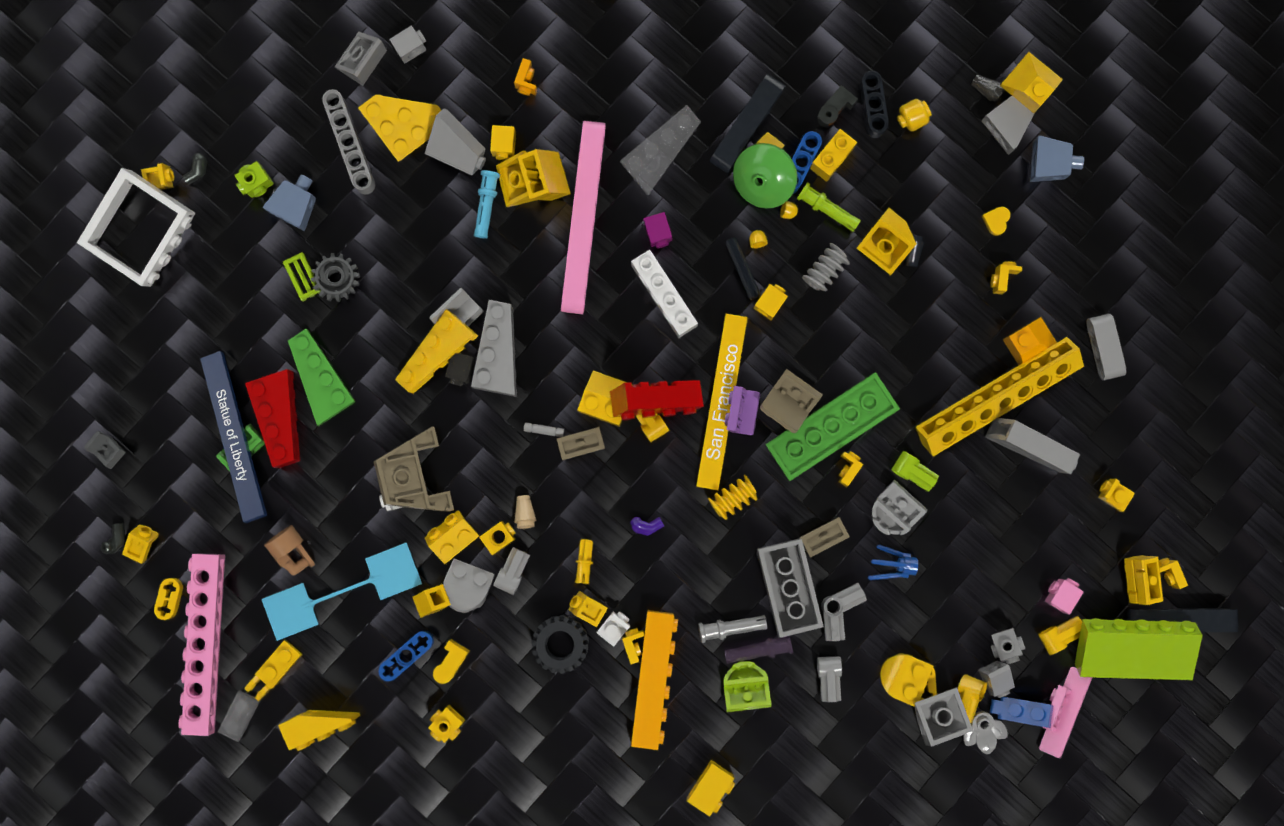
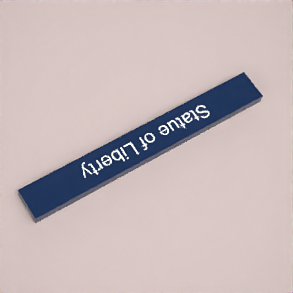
(233, 437)

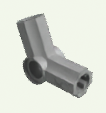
(834, 621)

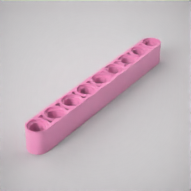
(583, 217)

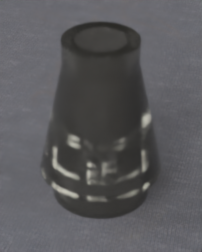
(988, 87)

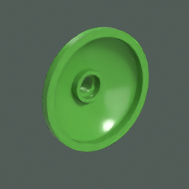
(775, 170)

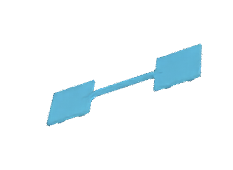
(294, 610)

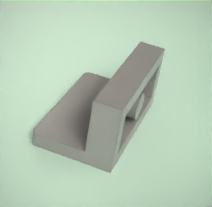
(461, 306)

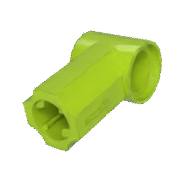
(910, 469)

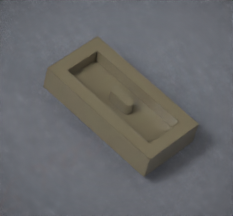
(580, 443)
(824, 537)

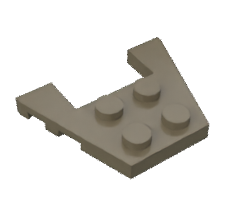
(402, 476)

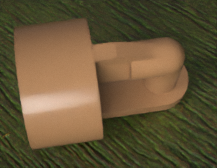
(285, 542)

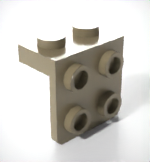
(790, 401)

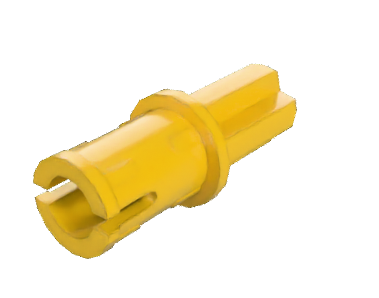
(584, 561)

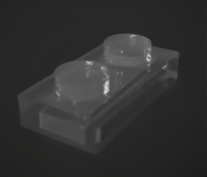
(238, 716)

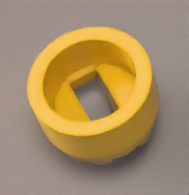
(788, 210)
(757, 239)

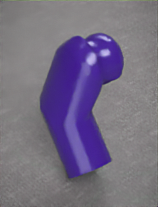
(644, 527)

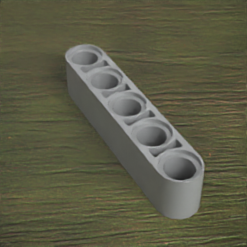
(344, 132)

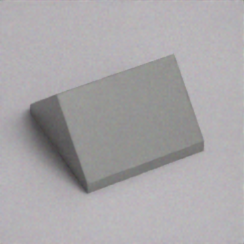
(361, 57)

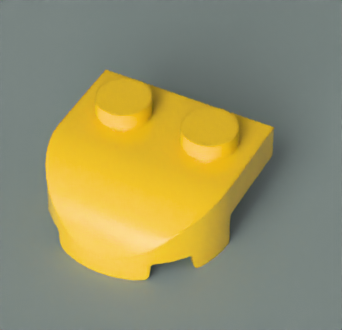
(905, 677)

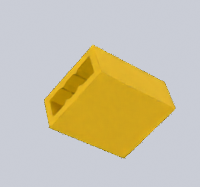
(543, 175)

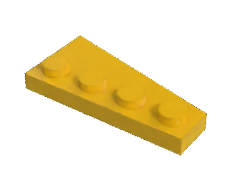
(440, 344)

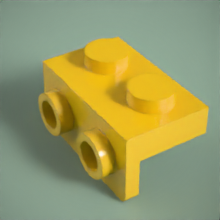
(450, 536)

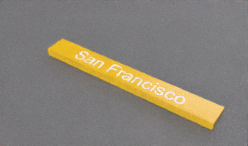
(724, 382)

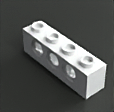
(664, 293)

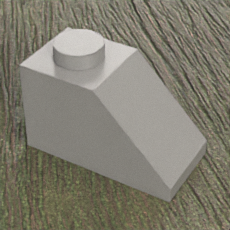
(998, 678)

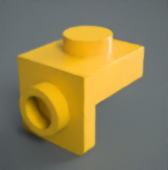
(159, 176)
(1000, 278)

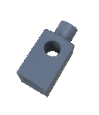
(1053, 160)
(292, 202)

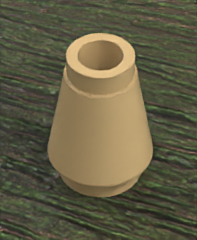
(524, 513)

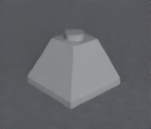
(942, 717)

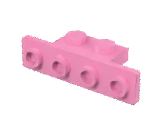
(1066, 706)

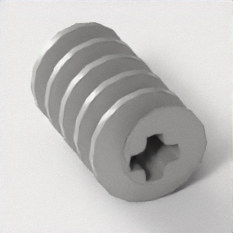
(826, 268)

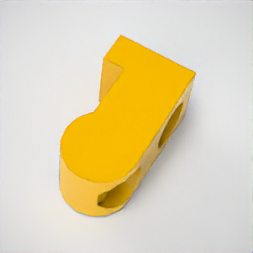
(447, 669)

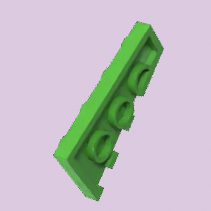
(321, 382)

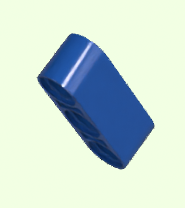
(806, 153)

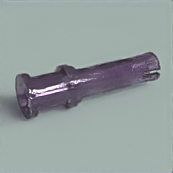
(770, 647)

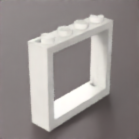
(108, 208)

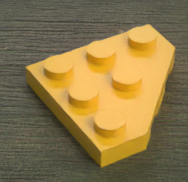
(400, 122)

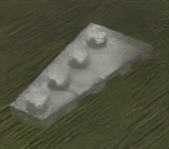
(657, 152)

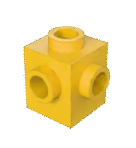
(449, 717)

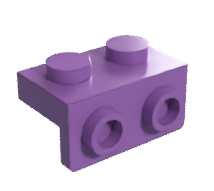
(742, 411)

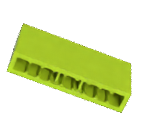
(1138, 649)

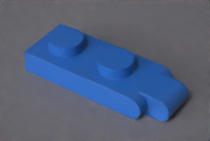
(1022, 711)

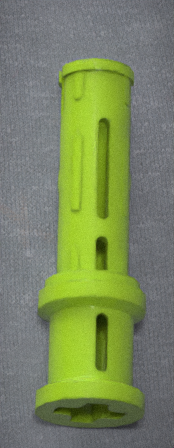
(819, 201)

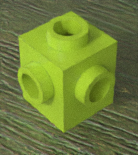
(253, 180)

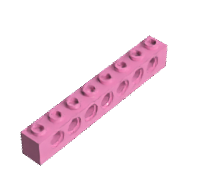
(205, 723)

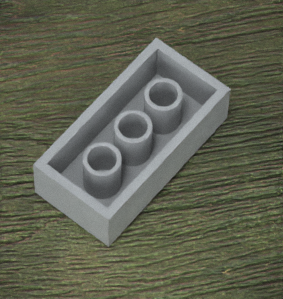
(789, 588)

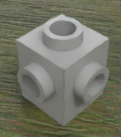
(1007, 637)

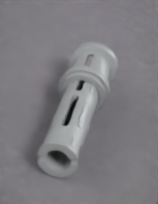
(722, 629)

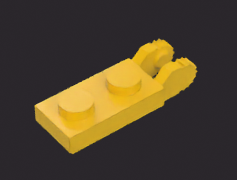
(274, 668)

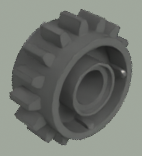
(327, 269)

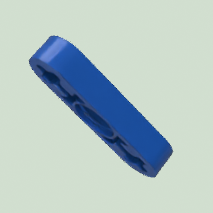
(397, 671)

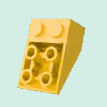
(312, 724)

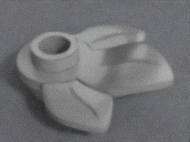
(987, 734)

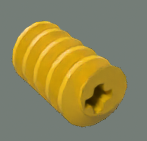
(733, 498)

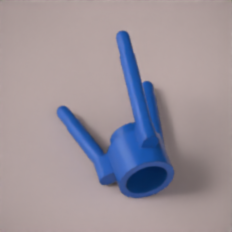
(906, 565)

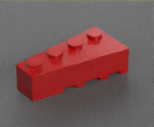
(657, 398)
(275, 411)

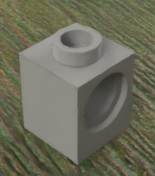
(408, 44)

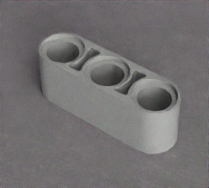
(1106, 347)

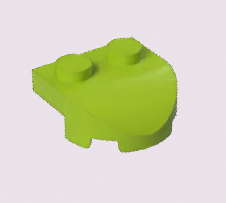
(746, 687)

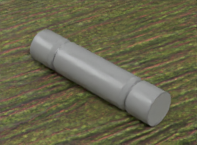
(541, 429)

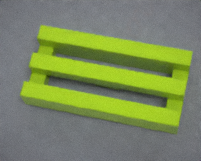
(310, 293)

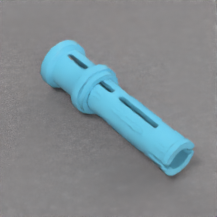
(486, 193)

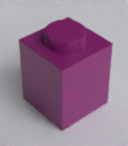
(658, 230)

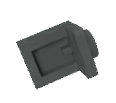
(105, 449)

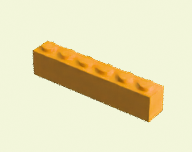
(652, 680)

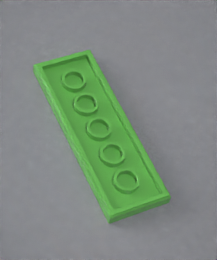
(833, 426)

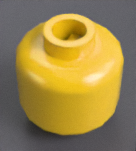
(914, 115)

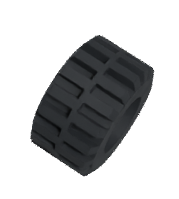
(555, 663)

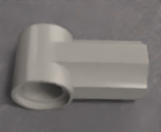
(510, 575)
(829, 672)

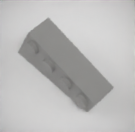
(496, 353)

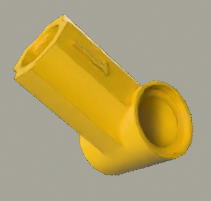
(653, 427)
(1059, 636)
(971, 692)

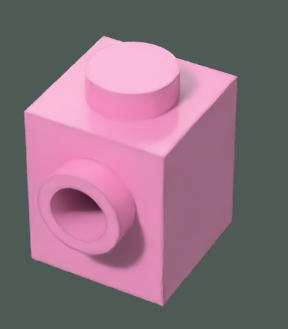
(1064, 595)

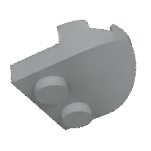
(896, 510)
(466, 586)

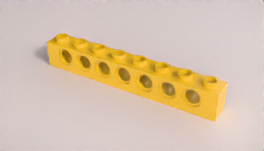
(1000, 396)

